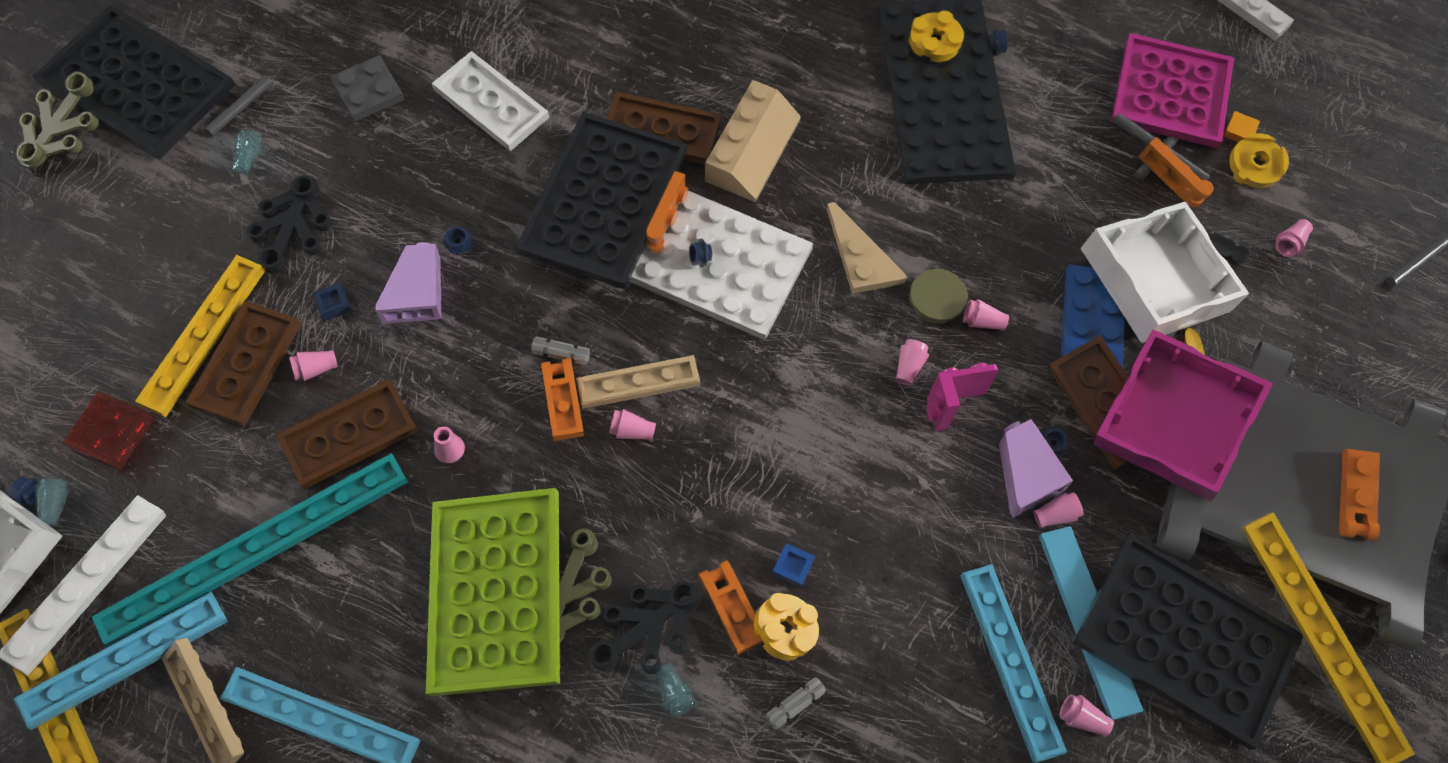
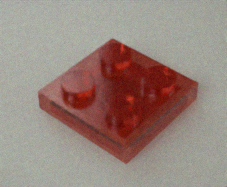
(109, 430)

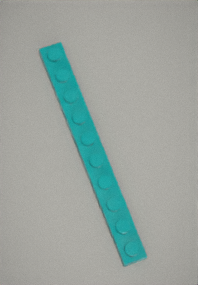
(248, 550)

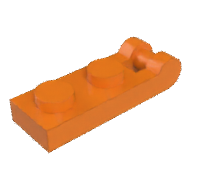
(1176, 173)
(666, 212)
(562, 400)
(1359, 494)
(731, 607)

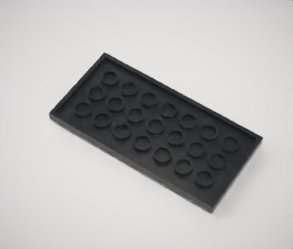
(949, 110)

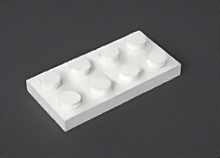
(490, 101)

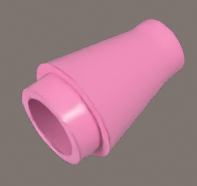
(1293, 240)
(982, 315)
(911, 360)
(310, 364)
(630, 426)
(447, 445)
(1060, 510)
(1085, 716)

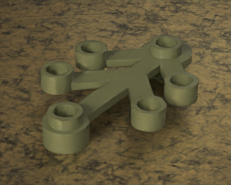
(35, 149)
(569, 593)

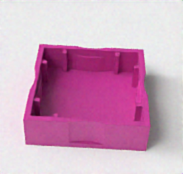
(1182, 415)

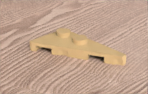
(862, 259)

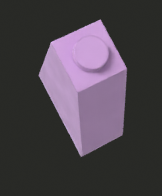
(413, 287)
(1030, 468)

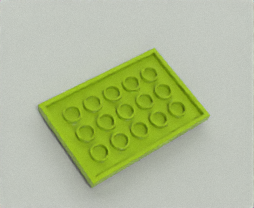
(494, 593)

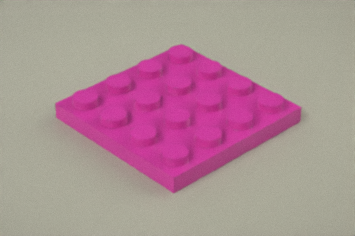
(1174, 89)

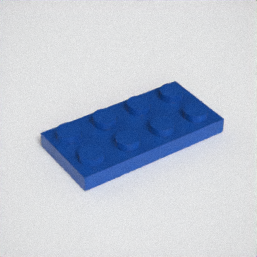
(1090, 312)

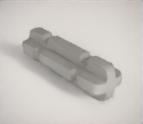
(560, 350)
(795, 703)

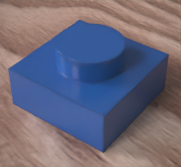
(793, 565)

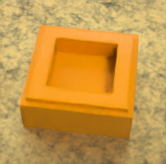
(1240, 126)

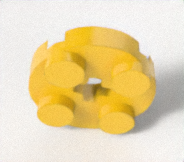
(939, 24)
(1249, 172)
(801, 618)

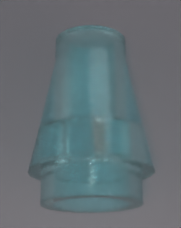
(246, 149)
(50, 500)
(675, 692)

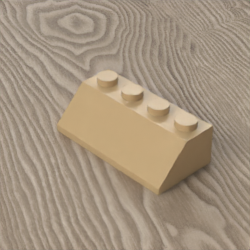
(752, 142)

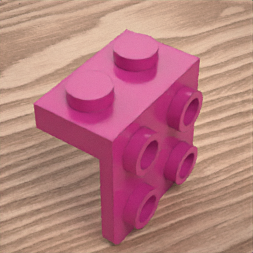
(956, 384)

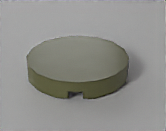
(938, 296)

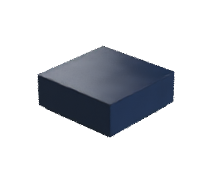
(332, 301)

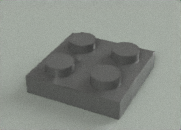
(367, 88)

